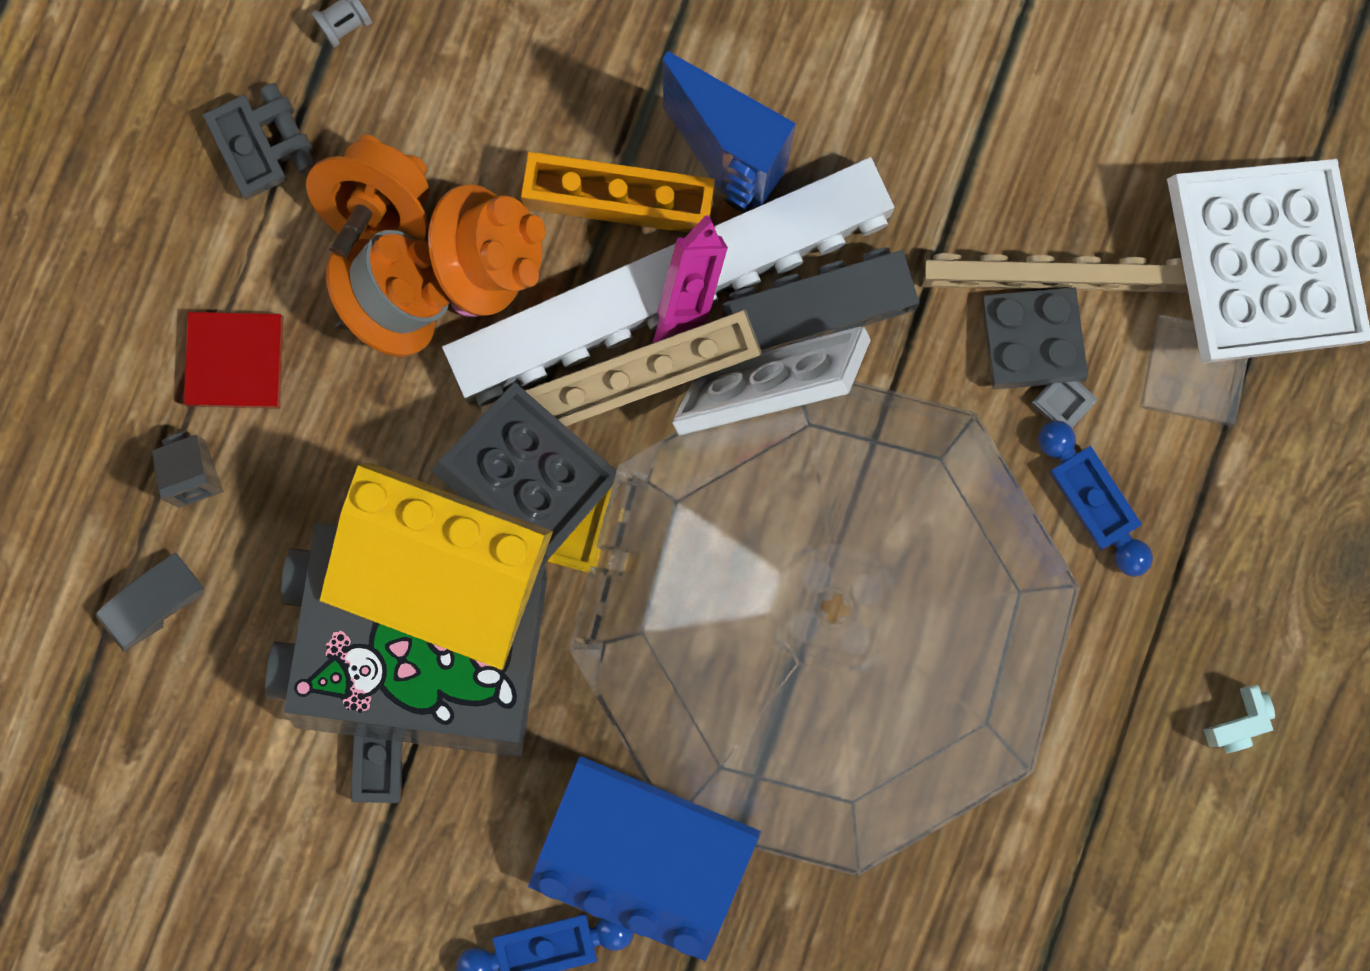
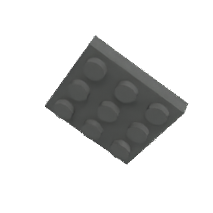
(527, 467)

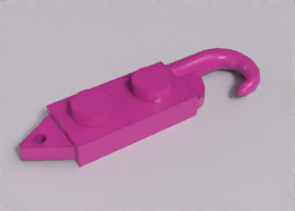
(691, 280)

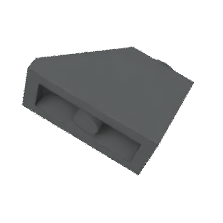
(185, 470)

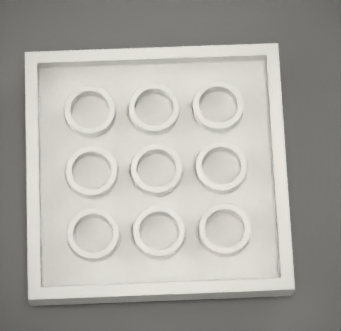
(1269, 260)

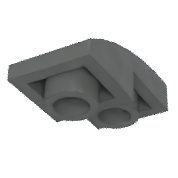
(148, 601)

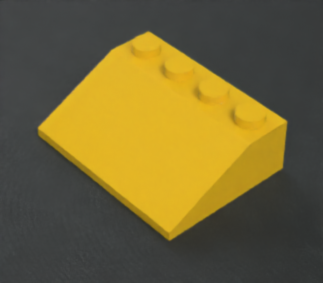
(433, 564)

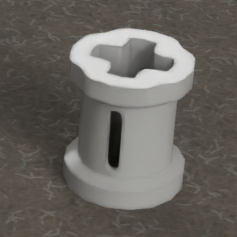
(341, 19)

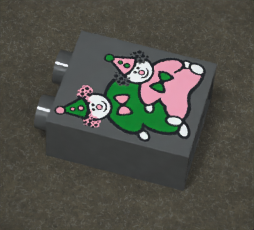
(390, 685)

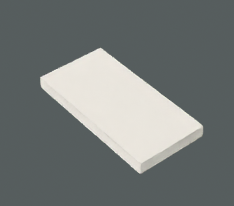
(774, 381)

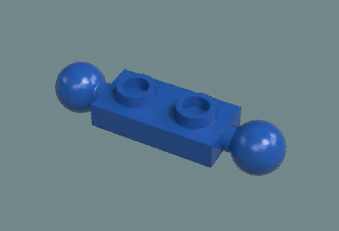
(1095, 498)
(547, 946)

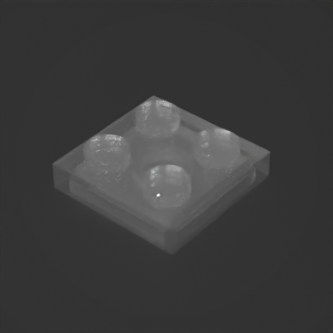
(1185, 386)

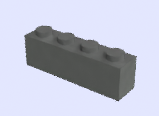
(828, 302)

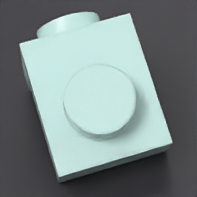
(1237, 733)

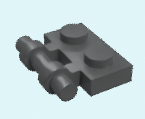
(246, 147)

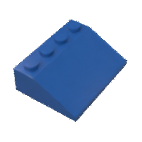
(729, 132)
(643, 858)

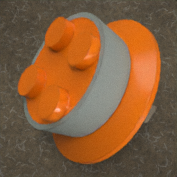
(387, 293)

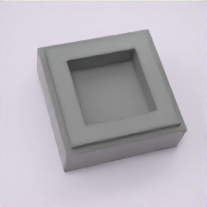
(1064, 402)

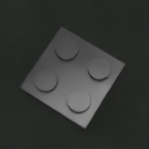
(1034, 338)

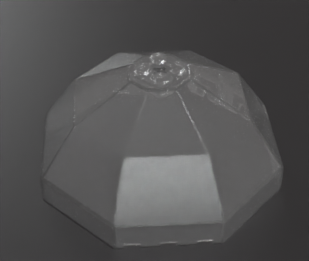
(806, 726)

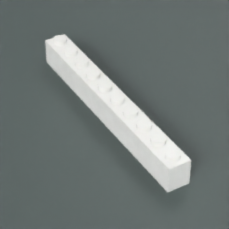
(630, 296)

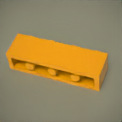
(616, 192)

